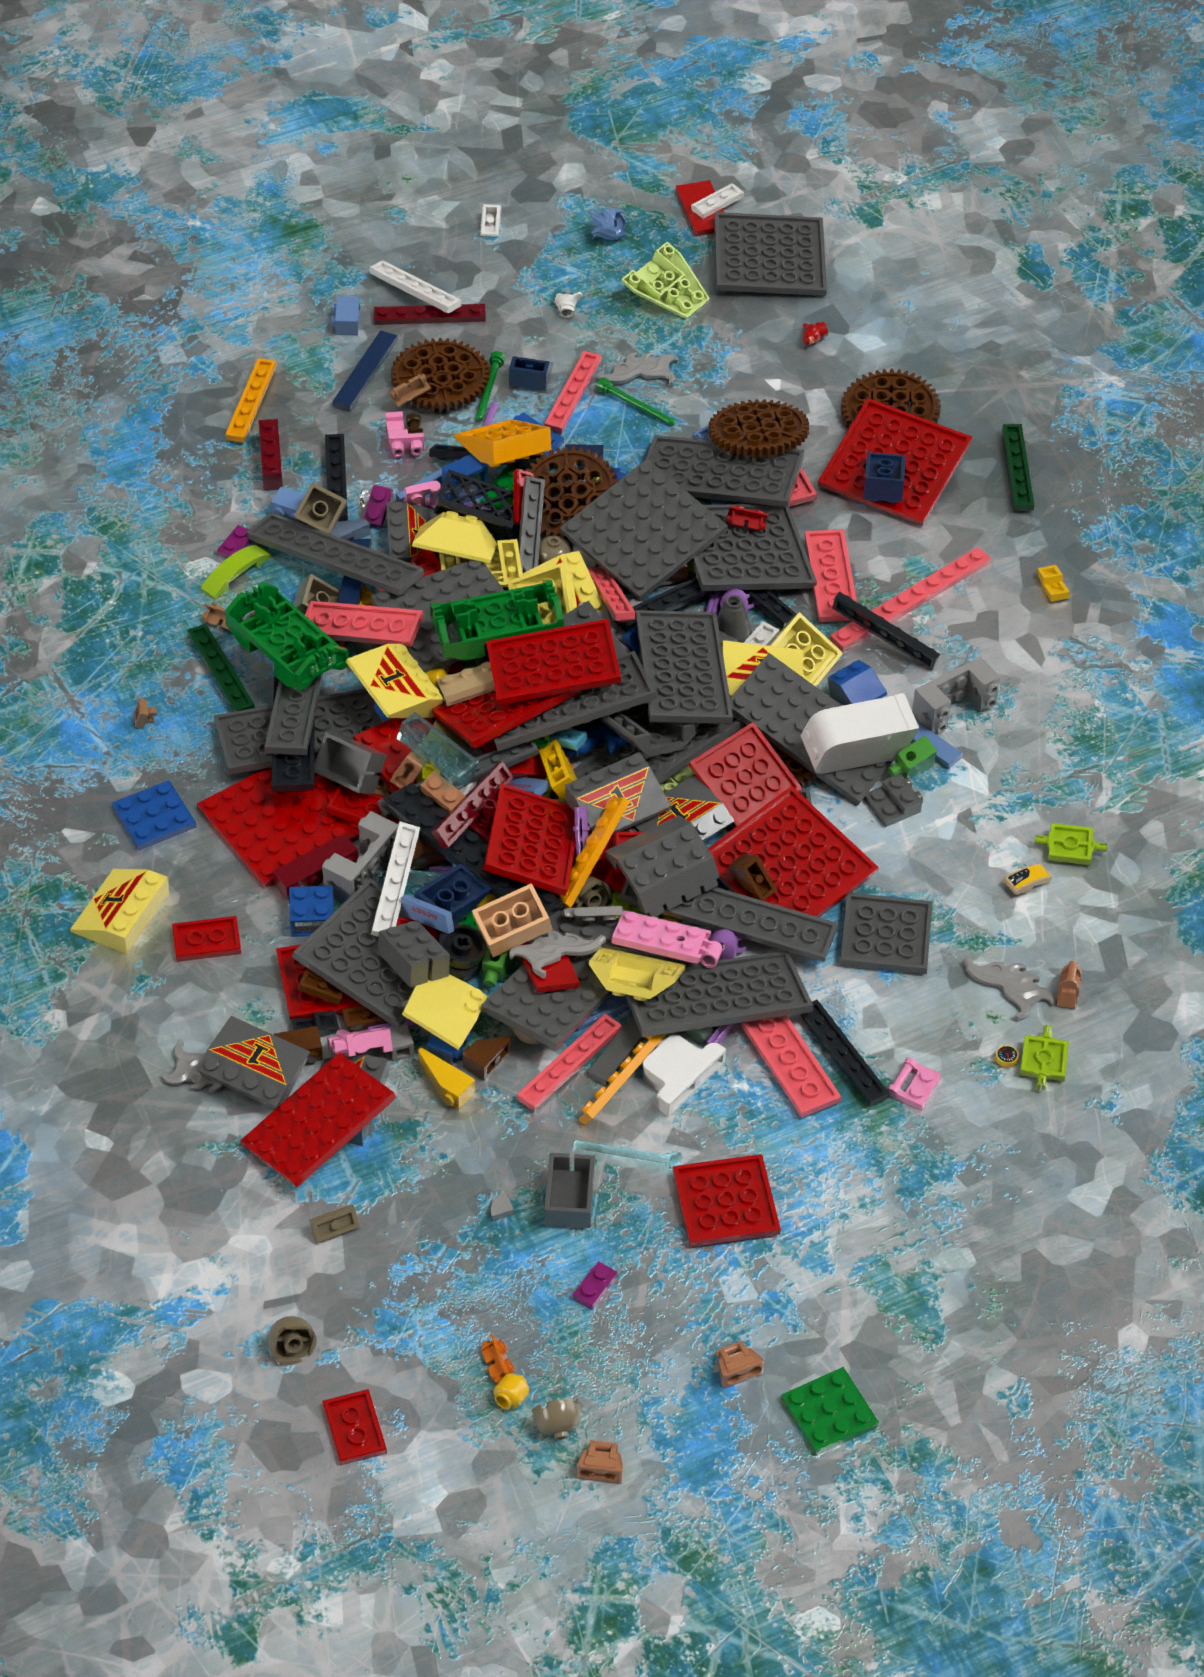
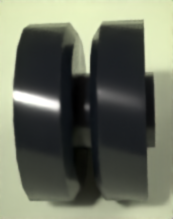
(465, 950)

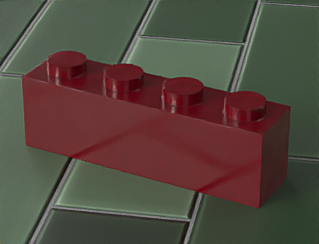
(270, 454)
(308, 868)

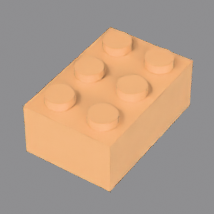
(512, 920)

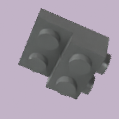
(894, 800)

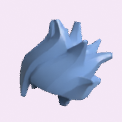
(608, 224)

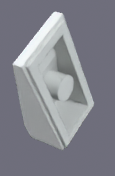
(490, 220)

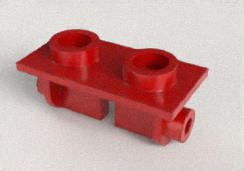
(738, 515)

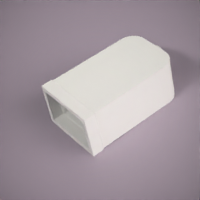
(859, 733)

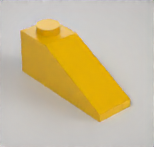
(557, 768)
(449, 1082)

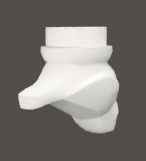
(566, 303)

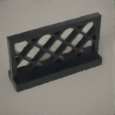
(493, 520)

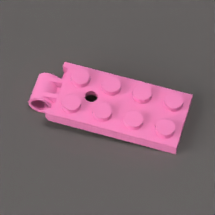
(666, 939)

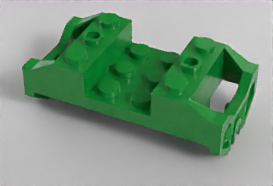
(494, 618)
(284, 636)

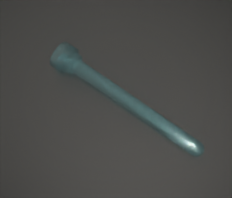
(670, 1160)

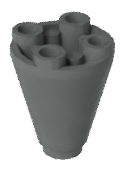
(733, 619)

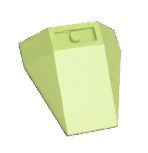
(668, 283)

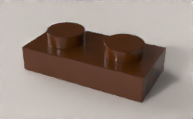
(319, 987)
(360, 1018)

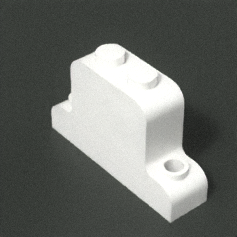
(680, 1069)

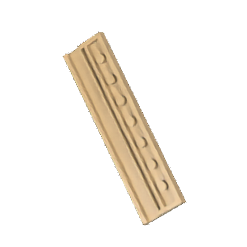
(466, 684)

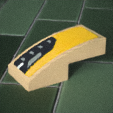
(1025, 878)

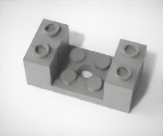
(972, 680)
(376, 844)

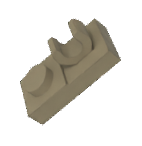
(334, 1223)

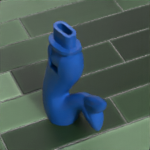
(595, 736)

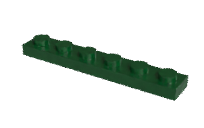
(1018, 467)
(220, 668)

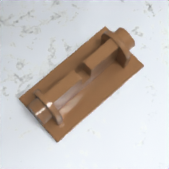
(407, 392)
(215, 615)

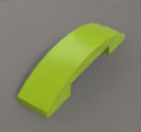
(232, 567)

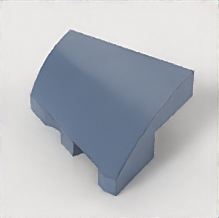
(352, 529)

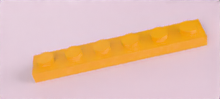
(250, 400)
(594, 846)
(617, 1079)

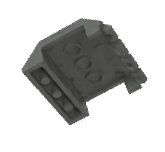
(647, 736)
(665, 865)

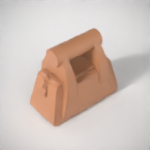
(408, 770)
(1069, 985)
(738, 1366)
(600, 1464)

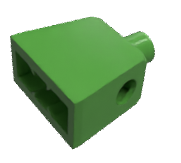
(914, 759)
(495, 967)

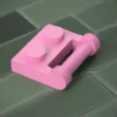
(417, 493)
(920, 1087)

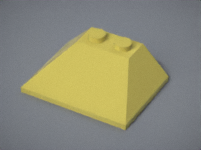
(457, 537)
(504, 564)
(634, 973)
(445, 1008)

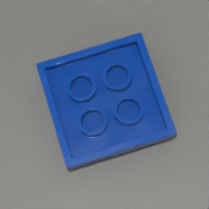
(154, 815)

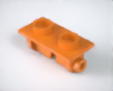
(495, 1351)

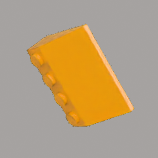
(505, 441)

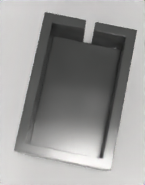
(349, 762)
(410, 949)
(569, 1192)

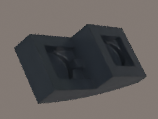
(325, 1021)

